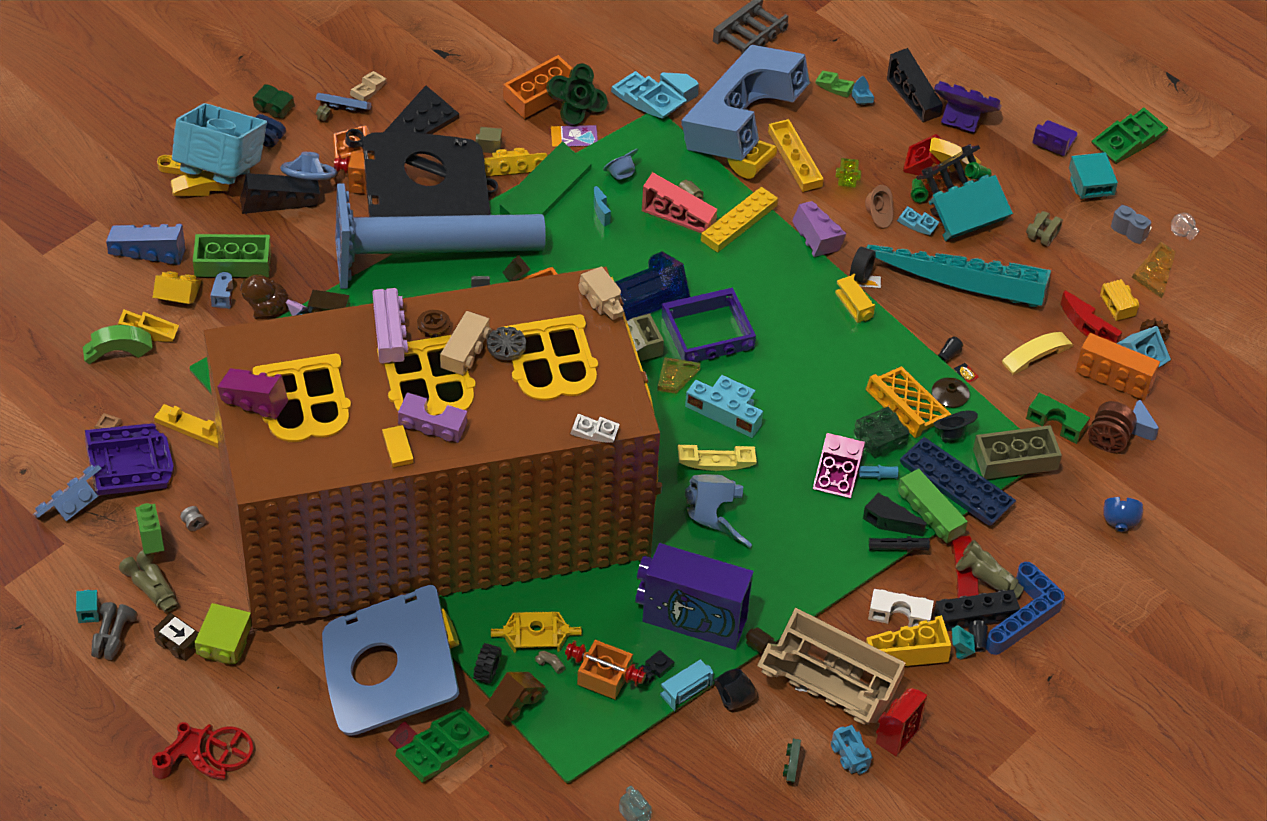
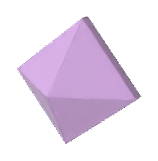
(296, 308)

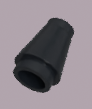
(951, 348)
(979, 630)

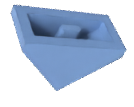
(1145, 424)

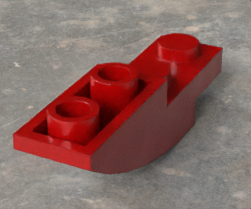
(1085, 321)

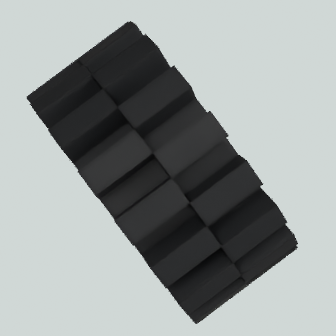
(487, 663)

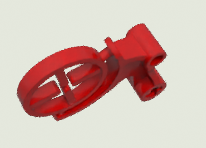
(189, 744)

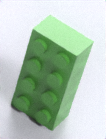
(232, 254)

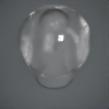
(1184, 226)

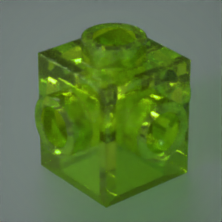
(848, 172)

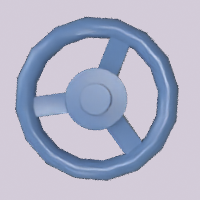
(308, 168)

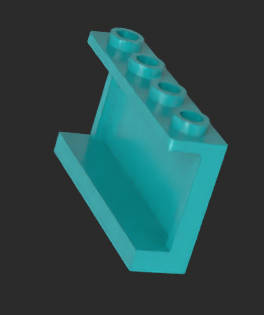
(971, 206)

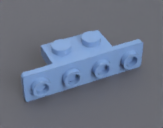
(73, 497)

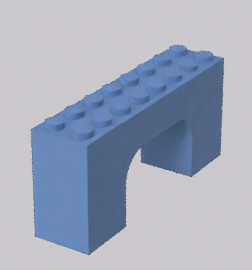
(719, 120)

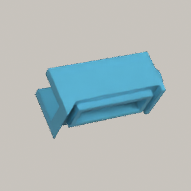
(686, 683)

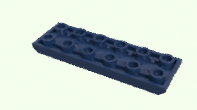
(958, 481)

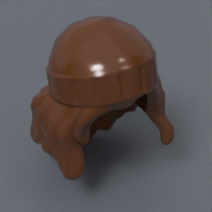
(264, 295)

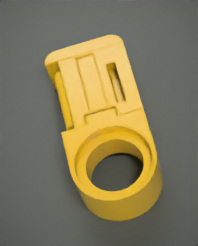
(173, 167)

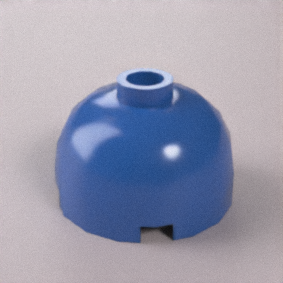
(1122, 514)

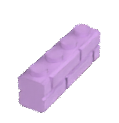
(388, 325)

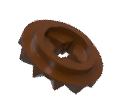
(438, 317)
(1163, 328)

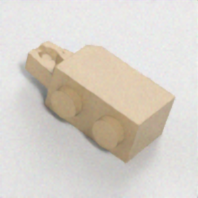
(601, 292)

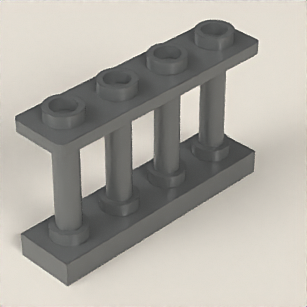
(744, 16)

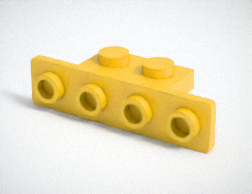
(512, 162)

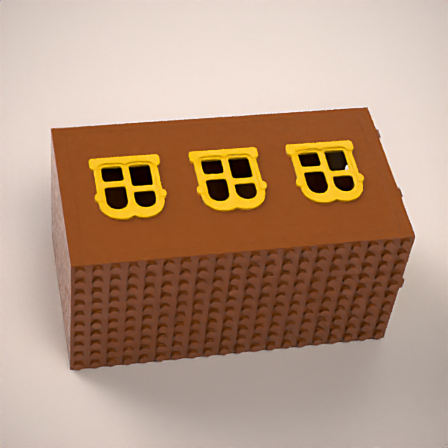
(515, 500)

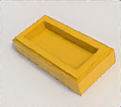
(397, 446)

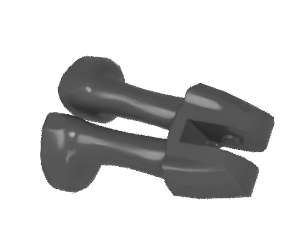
(111, 642)

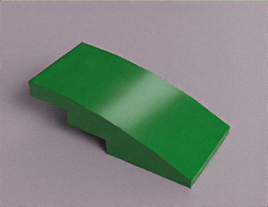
(1130, 135)
(442, 744)

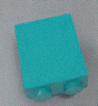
(1092, 175)

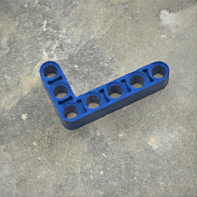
(1046, 603)

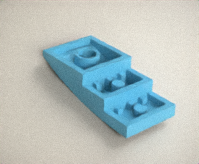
(648, 95)

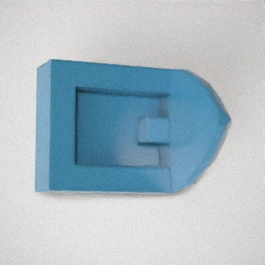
(861, 92)

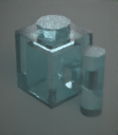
(634, 806)

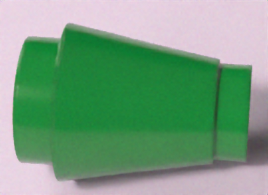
(975, 170)
(918, 191)

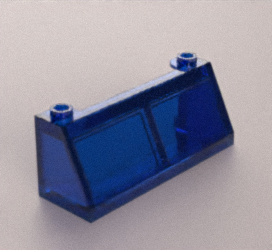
(652, 287)

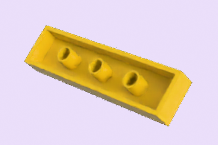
(795, 155)
(739, 219)

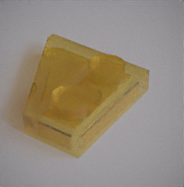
(676, 374)

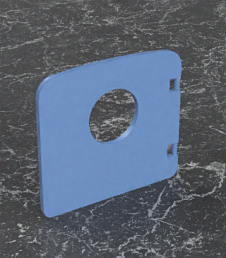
(423, 668)

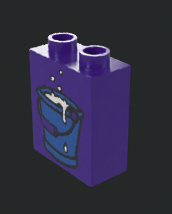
(694, 595)

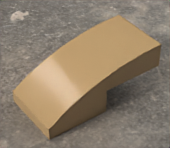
(370, 86)

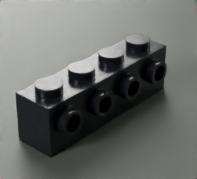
(987, 607)

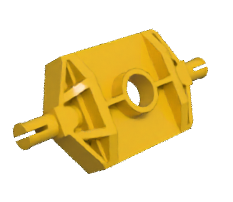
(520, 635)

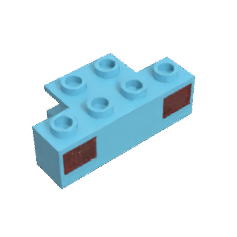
(727, 404)

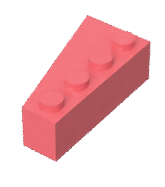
(676, 205)

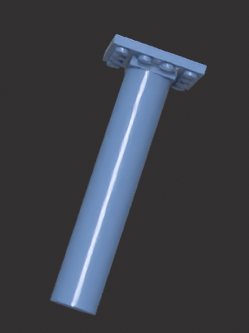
(430, 234)

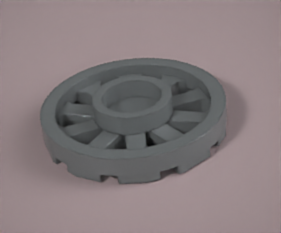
(506, 343)

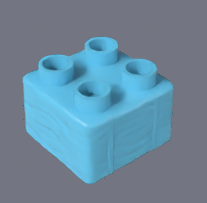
(218, 142)

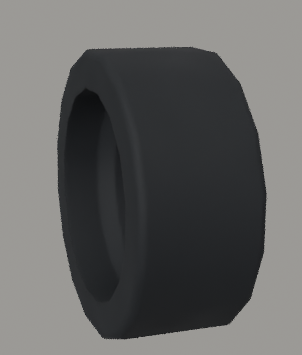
(863, 264)

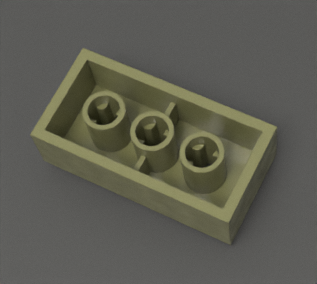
(1017, 452)

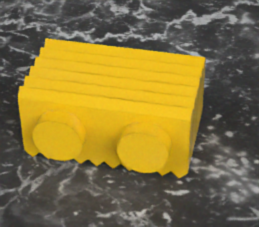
(1119, 299)

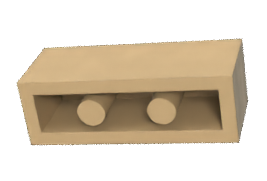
(465, 343)

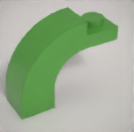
(117, 338)

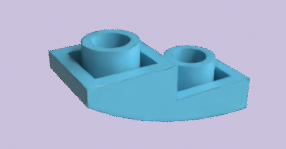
(920, 223)

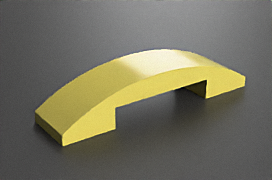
(1035, 349)
(716, 460)

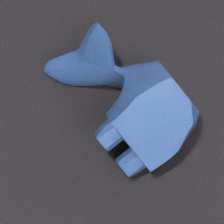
(706, 495)

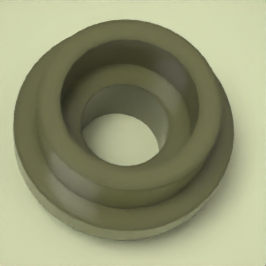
(323, 112)

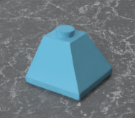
(1149, 343)

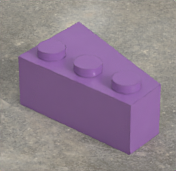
(819, 230)

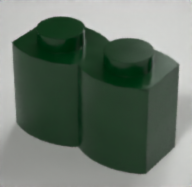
(274, 101)

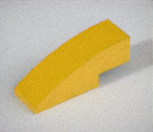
(943, 150)
(196, 184)
(158, 328)

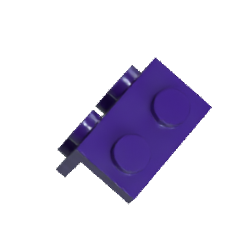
(1054, 137)

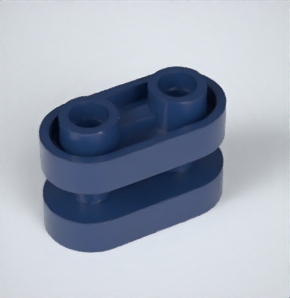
(274, 131)

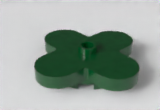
(577, 94)

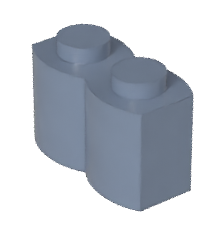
(1133, 225)

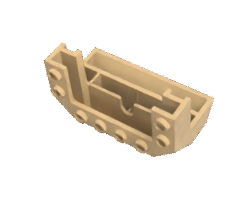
(841, 670)

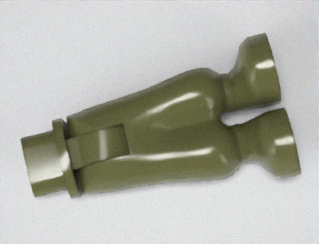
(988, 569)
(150, 580)

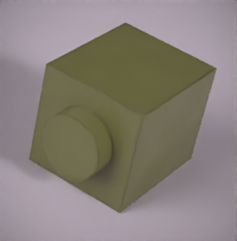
(489, 139)

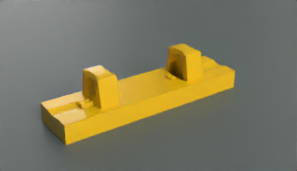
(187, 424)

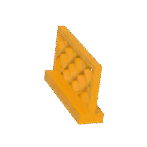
(910, 418)

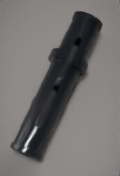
(899, 544)

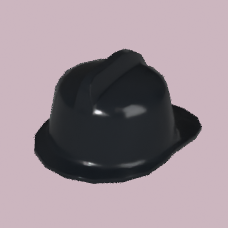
(955, 425)

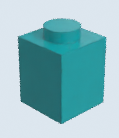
(87, 606)

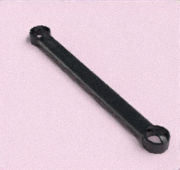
(416, 161)

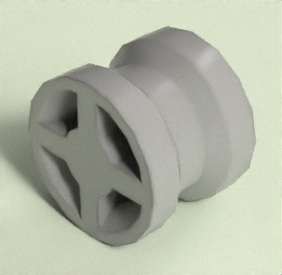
(192, 518)

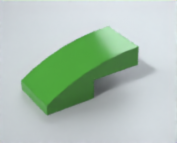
(832, 83)

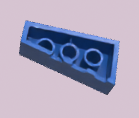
(147, 242)

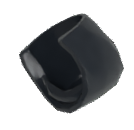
(735, 689)

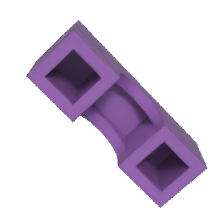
(446, 425)

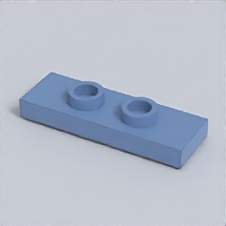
(335, 101)

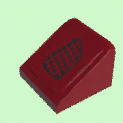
(402, 736)

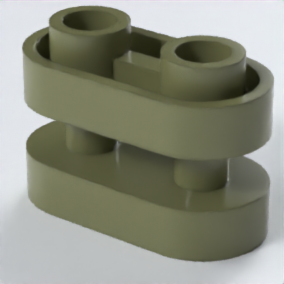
(1040, 222)

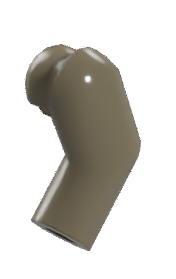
(551, 659)

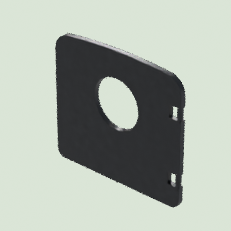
(459, 194)

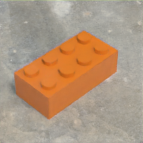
(528, 91)
(1117, 366)

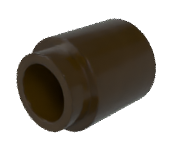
(759, 639)

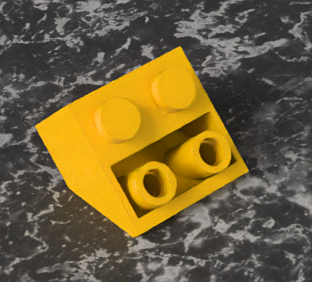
(176, 288)

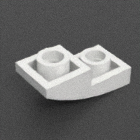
(590, 429)

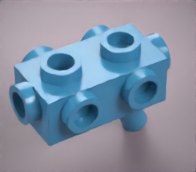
(856, 755)

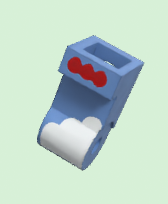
(222, 291)

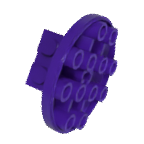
(964, 107)

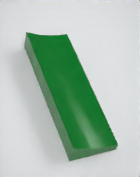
(546, 183)

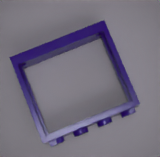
(705, 303)

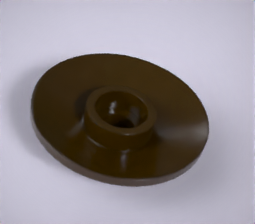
(950, 392)

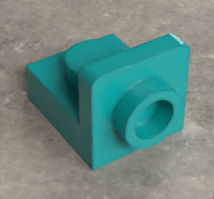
(963, 642)

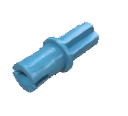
(878, 472)

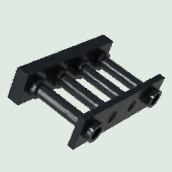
(927, 173)

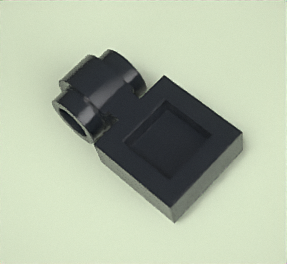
(656, 665)

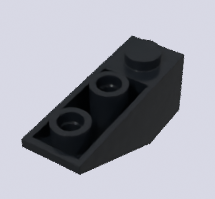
(890, 516)

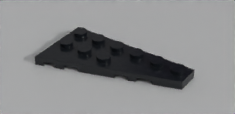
(424, 114)

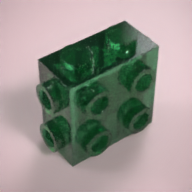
(881, 432)

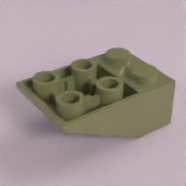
(646, 337)

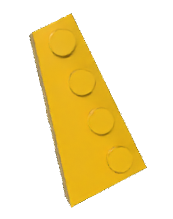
(917, 644)

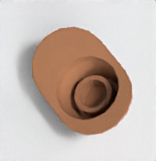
(880, 205)

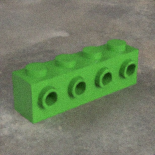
(932, 506)

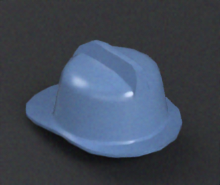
(622, 167)

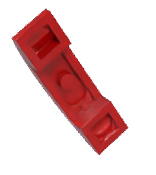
(966, 582)

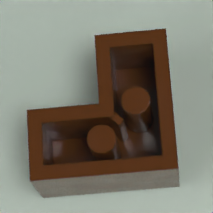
(513, 693)

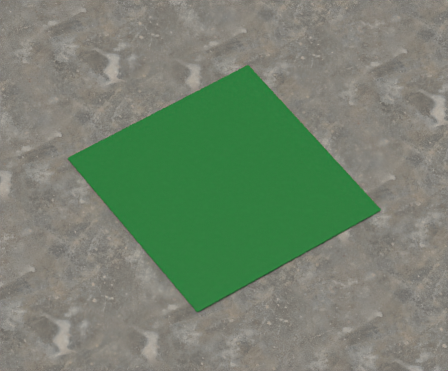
(807, 381)

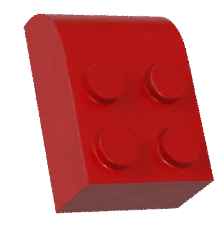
(901, 721)

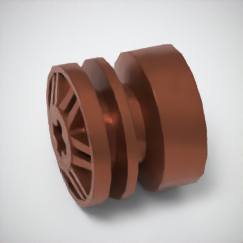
(1112, 426)

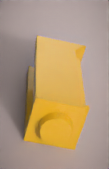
(855, 299)

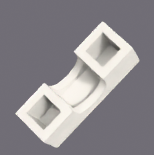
(887, 603)

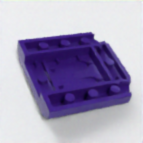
(129, 458)

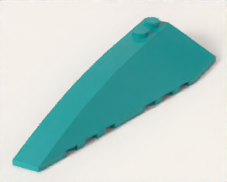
(1010, 282)

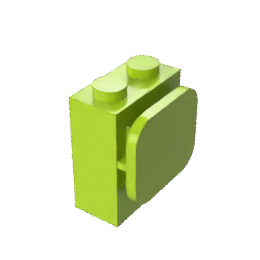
(223, 634)

